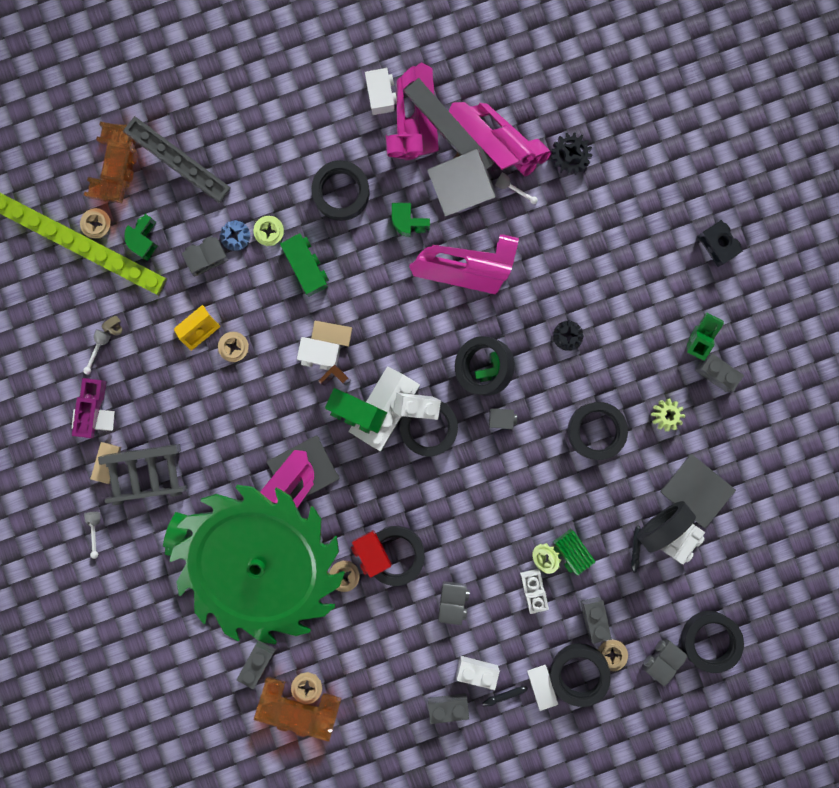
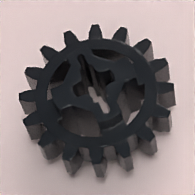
(578, 157)

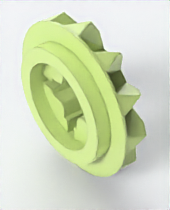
(263, 224)
(539, 558)

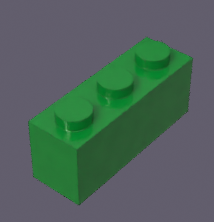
(305, 264)
(355, 411)

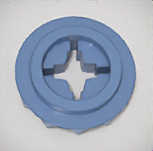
(243, 237)

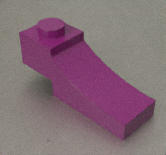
(88, 407)

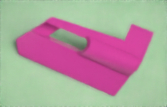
(414, 134)
(503, 144)
(481, 272)
(289, 476)

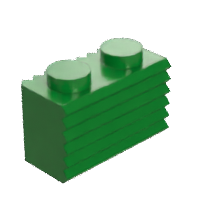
(573, 552)

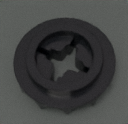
(562, 341)

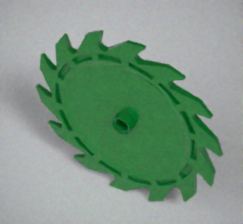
(263, 534)

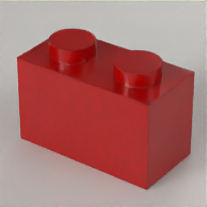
(371, 554)

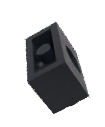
(720, 254)

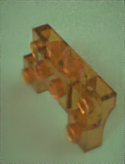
(117, 165)
(295, 716)

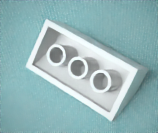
(384, 398)

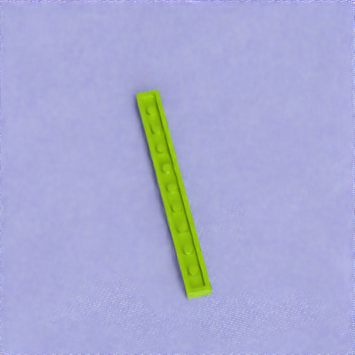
(81, 245)

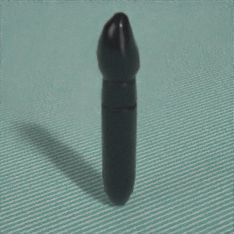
(635, 550)
(505, 696)

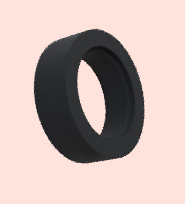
(340, 167)
(463, 360)
(621, 430)
(433, 450)
(666, 526)
(409, 575)
(733, 652)
(572, 697)

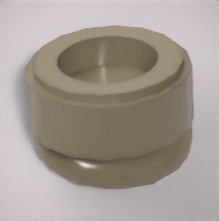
(110, 324)

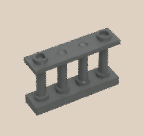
(150, 456)

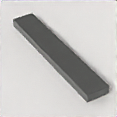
(444, 121)
(176, 159)

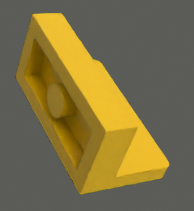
(196, 328)

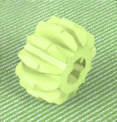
(673, 419)

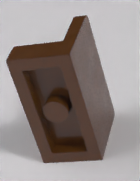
(334, 371)

